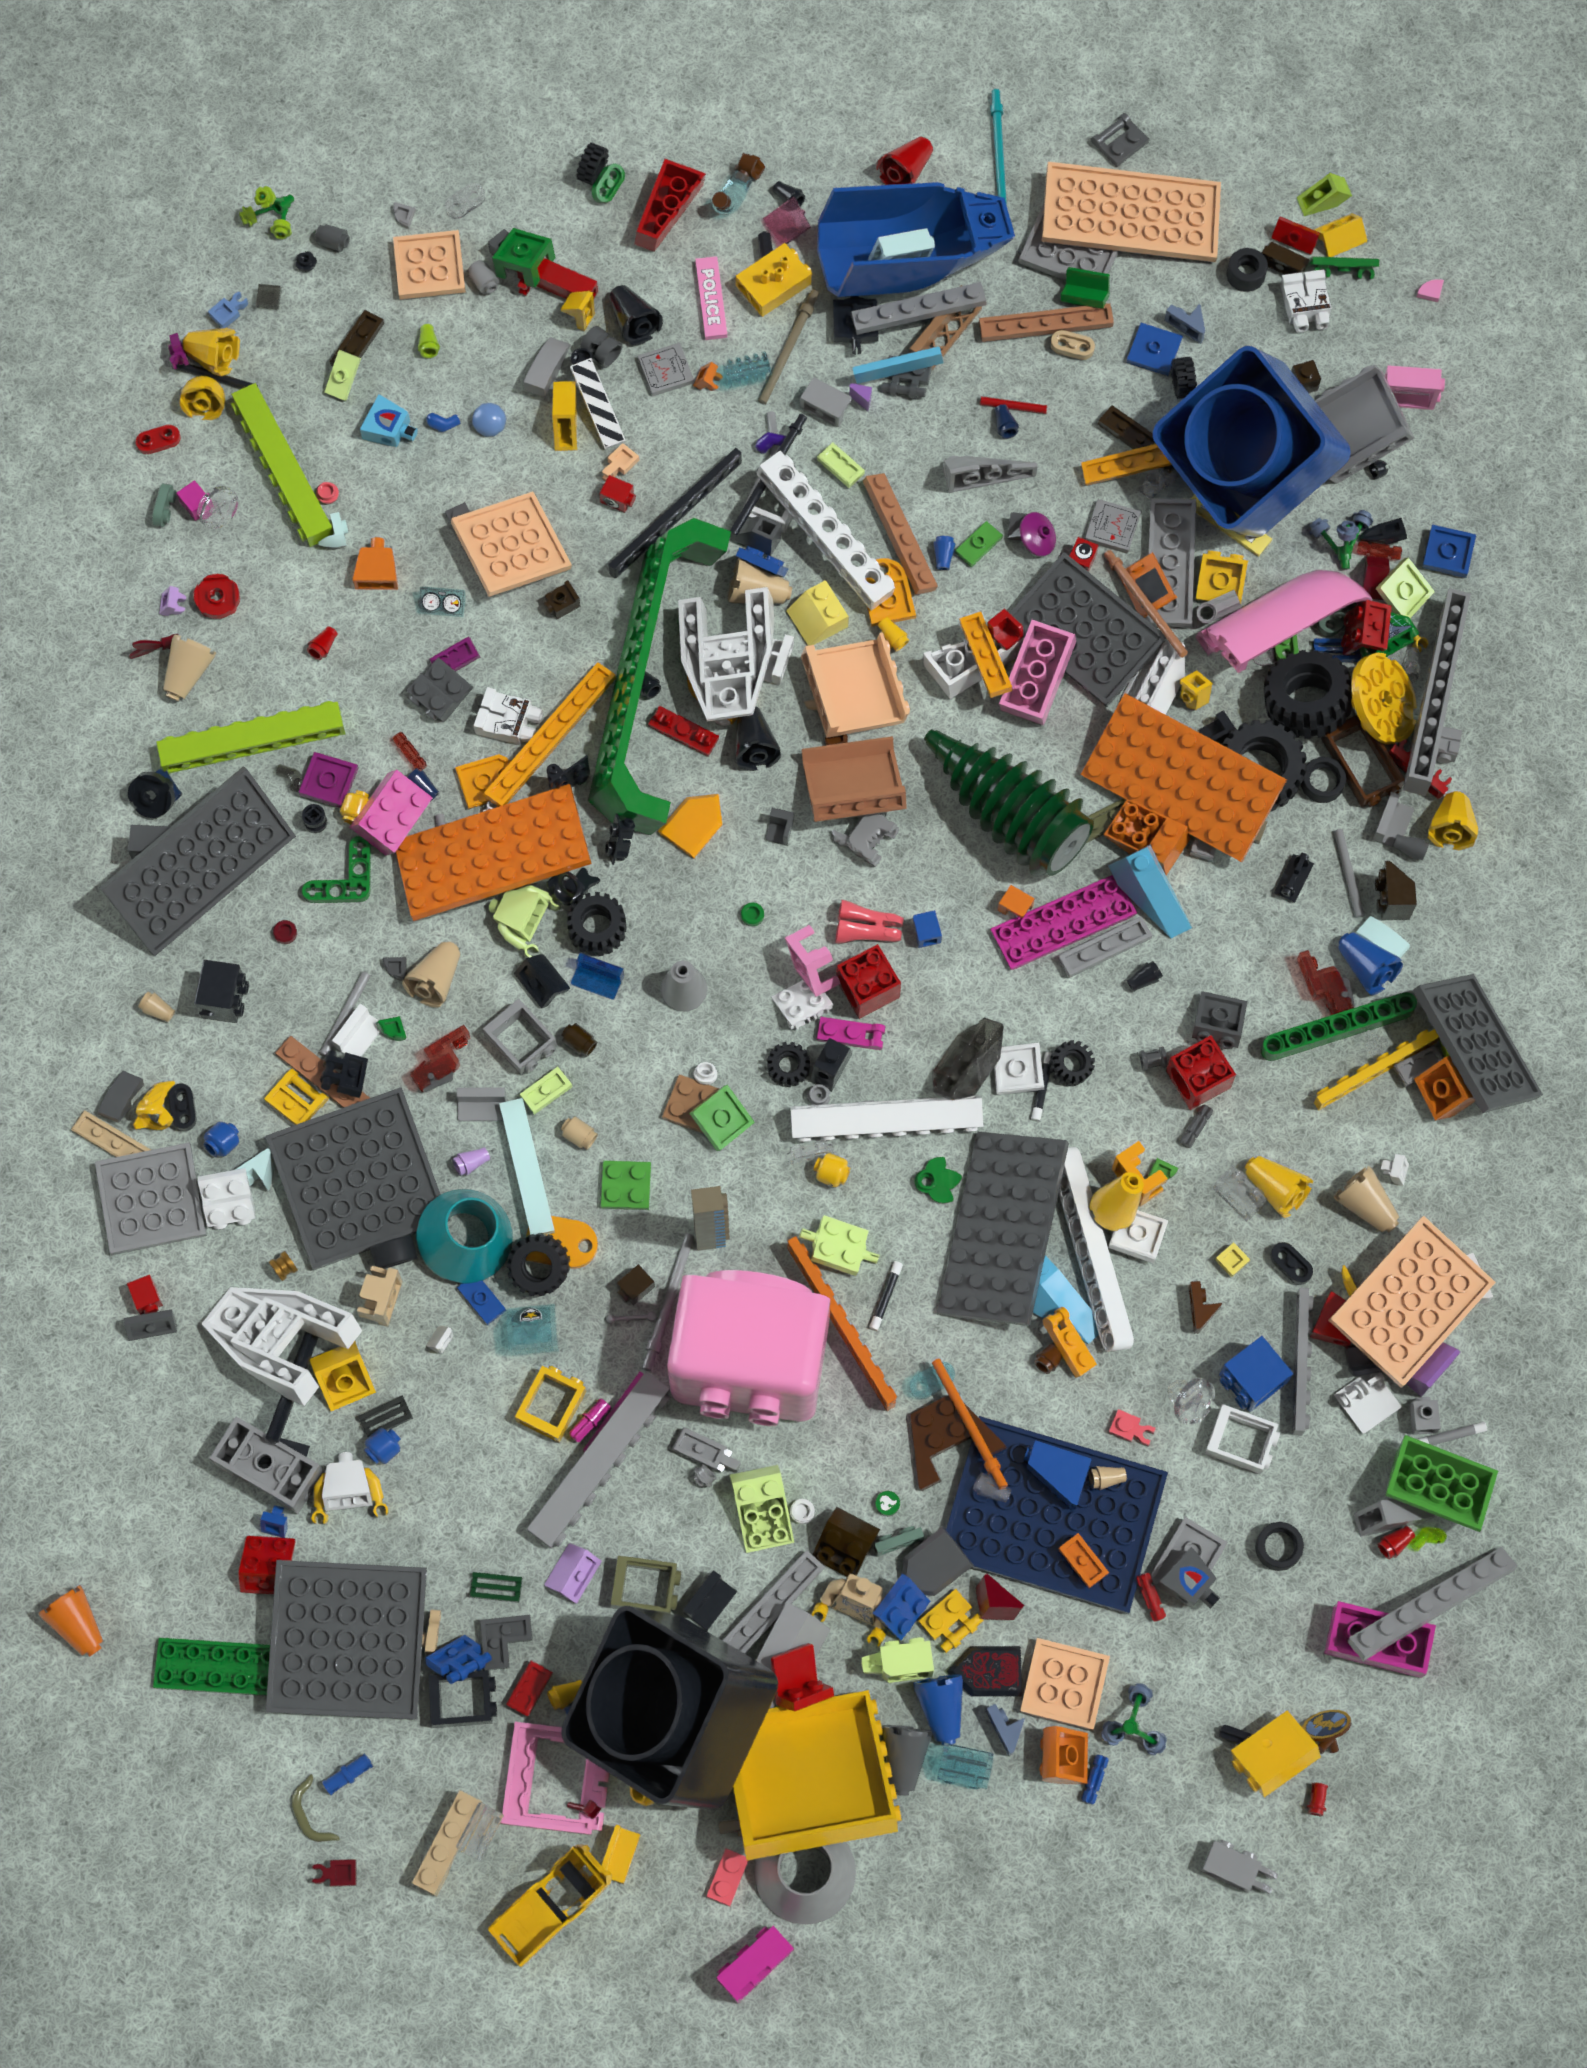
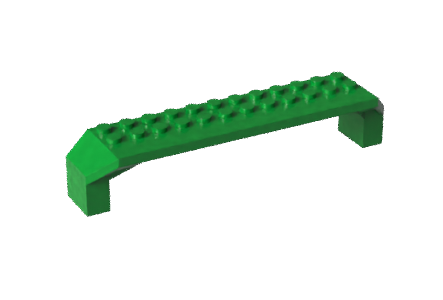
(612, 785)

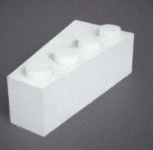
(956, 668)

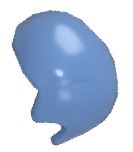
(489, 419)

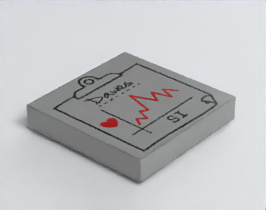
(666, 369)
(1112, 526)

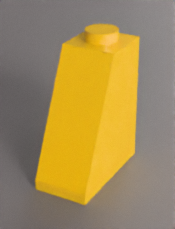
(564, 415)

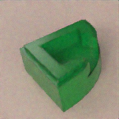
(392, 1028)

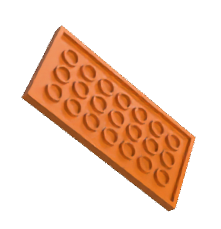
(1184, 776)
(492, 852)

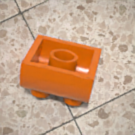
(1064, 1755)

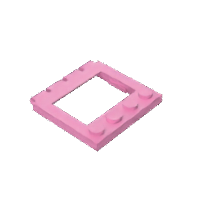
(520, 1783)

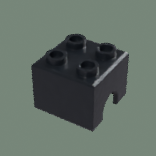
(221, 991)

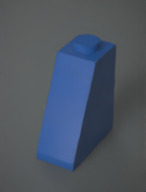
(1058, 1470)

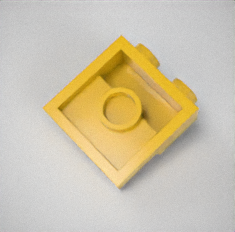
(1220, 575)

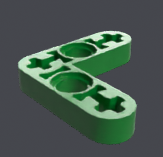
(353, 882)

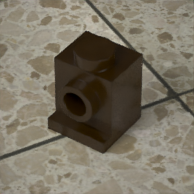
(568, 604)

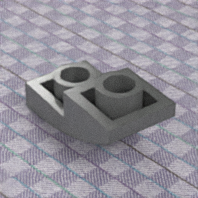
(119, 1097)

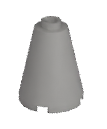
(684, 987)

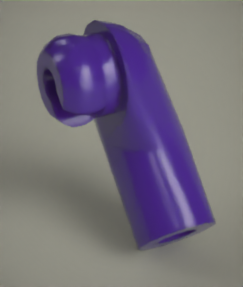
(768, 440)

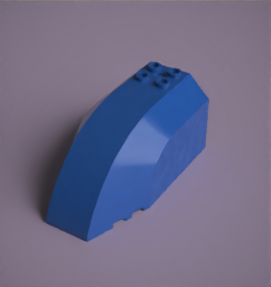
(961, 223)

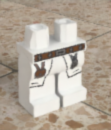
(1306, 299)
(506, 717)

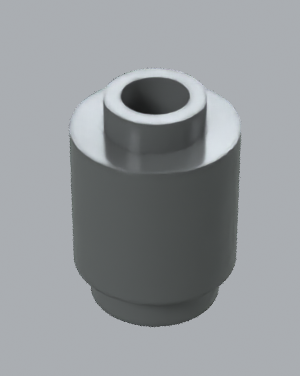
(332, 237)

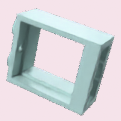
(903, 245)

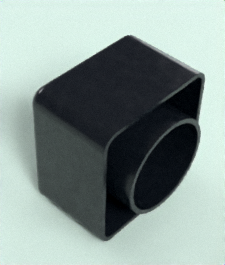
(669, 1708)

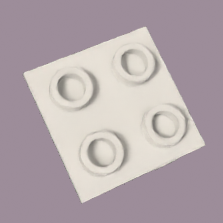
(800, 1004)
(1367, 1401)

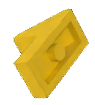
(581, 307)

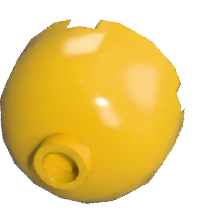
(201, 395)

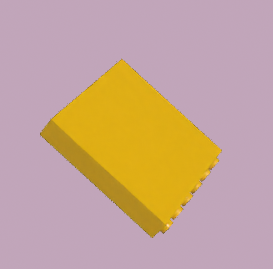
(816, 1778)

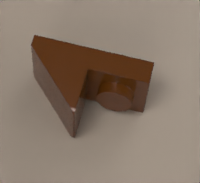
(1200, 1312)

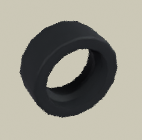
(1324, 796)
(1297, 1540)

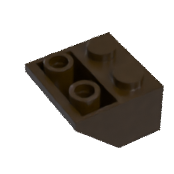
(1396, 893)
(845, 1542)

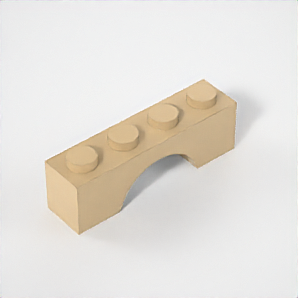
(443, 1849)

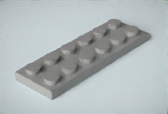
(1174, 546)

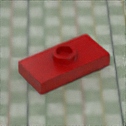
(1295, 235)
(529, 1688)

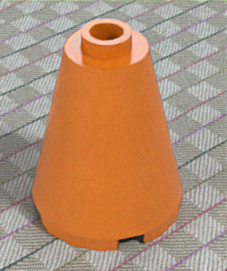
(74, 1621)

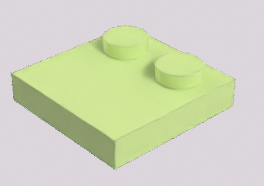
(1405, 589)

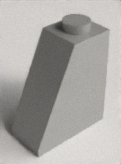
(1387, 1516)

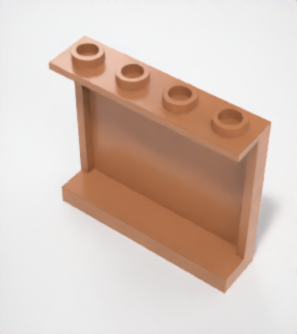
(853, 779)

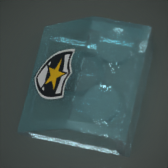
(532, 1330)

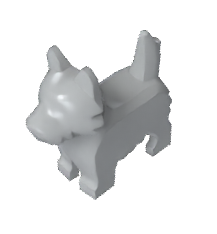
(866, 834)

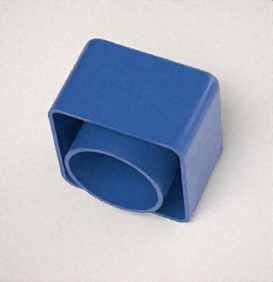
(1251, 442)

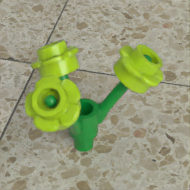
(268, 201)

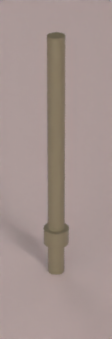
(805, 312)

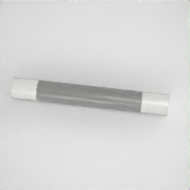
(1455, 1434)

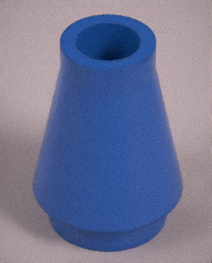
(944, 549)

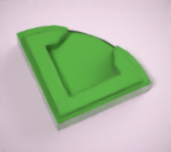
(1168, 1169)

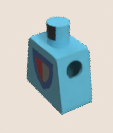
(387, 423)

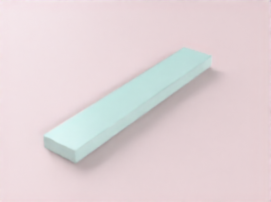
(526, 1167)

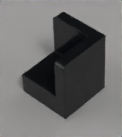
(1219, 728)

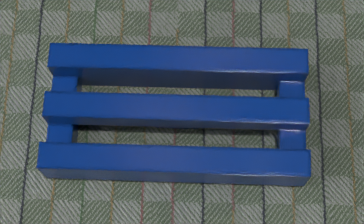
(1335, 642)

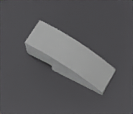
(546, 367)

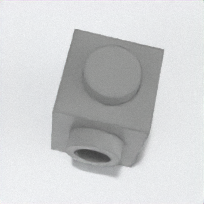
(1424, 1416)

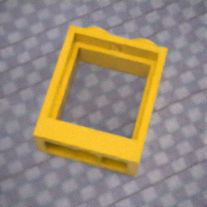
(539, 1425)

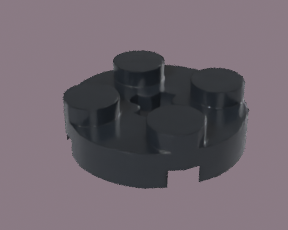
(160, 786)

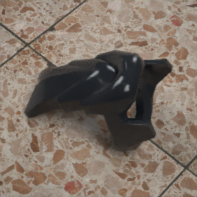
(576, 886)

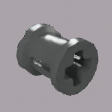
(1153, 1058)

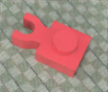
(1127, 1426)

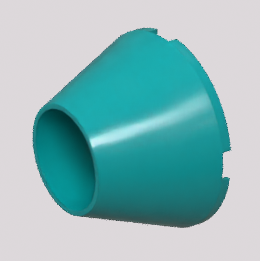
(448, 1257)

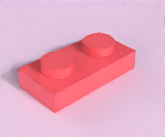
(727, 1877)

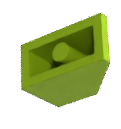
(1324, 195)

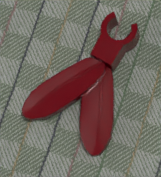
(147, 646)

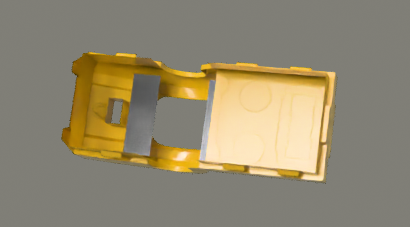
(536, 1917)

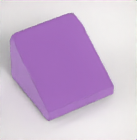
(861, 394)

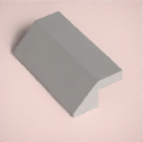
(791, 1631)

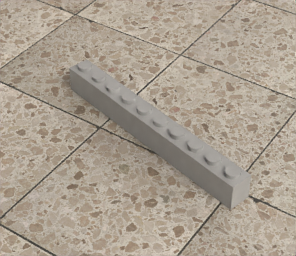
(1436, 692)

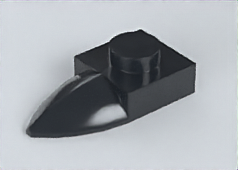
(1389, 532)

